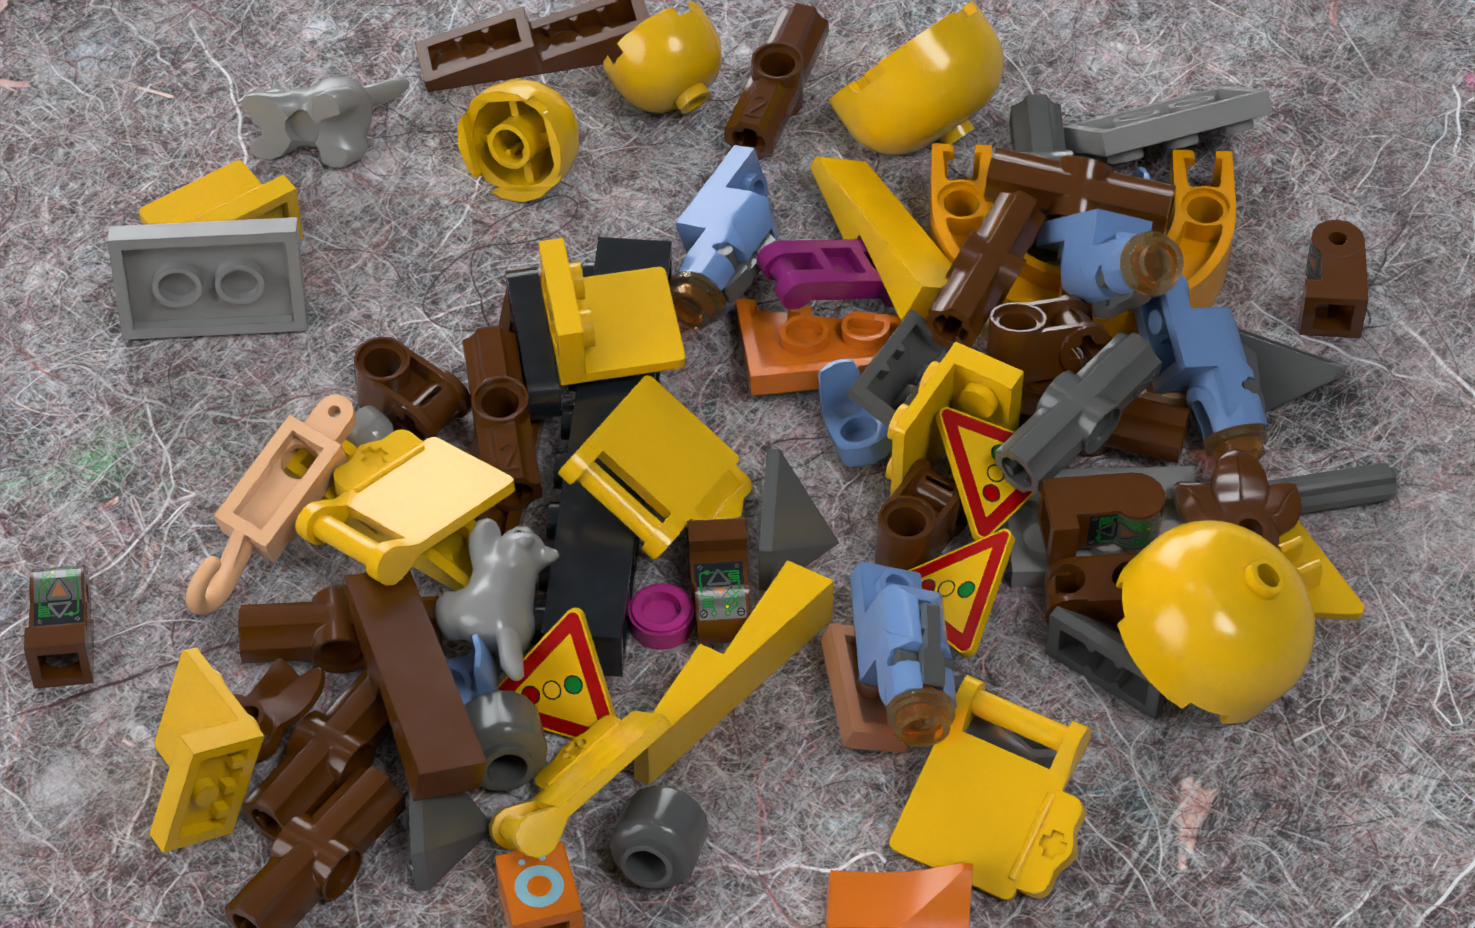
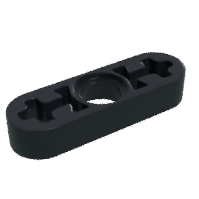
(534, 342)

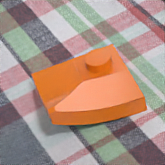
(900, 899)

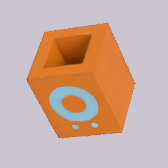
(538, 890)

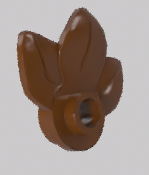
(1241, 497)
(281, 701)

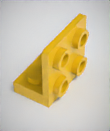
(226, 195)
(607, 321)
(963, 382)
(209, 753)

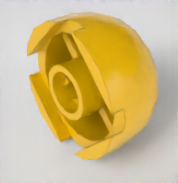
(668, 61)
(519, 138)

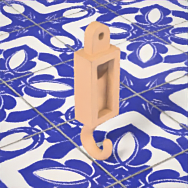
(266, 502)

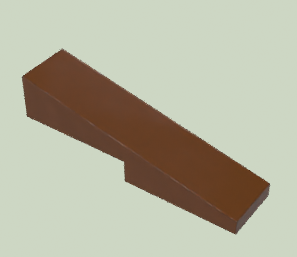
(517, 48)
(416, 686)

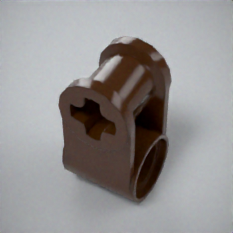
(1041, 335)
(408, 388)
(918, 518)

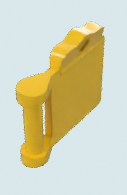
(666, 460)
(407, 492)
(572, 779)
(994, 805)

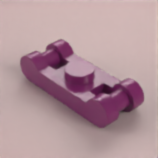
(821, 271)

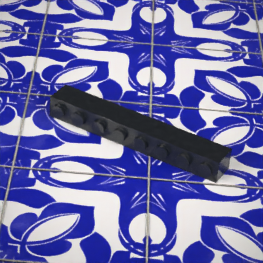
(593, 545)

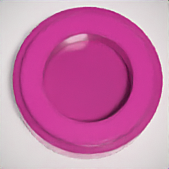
(661, 616)

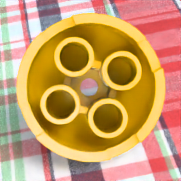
(925, 86)
(1217, 619)

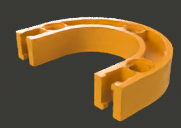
(1199, 225)

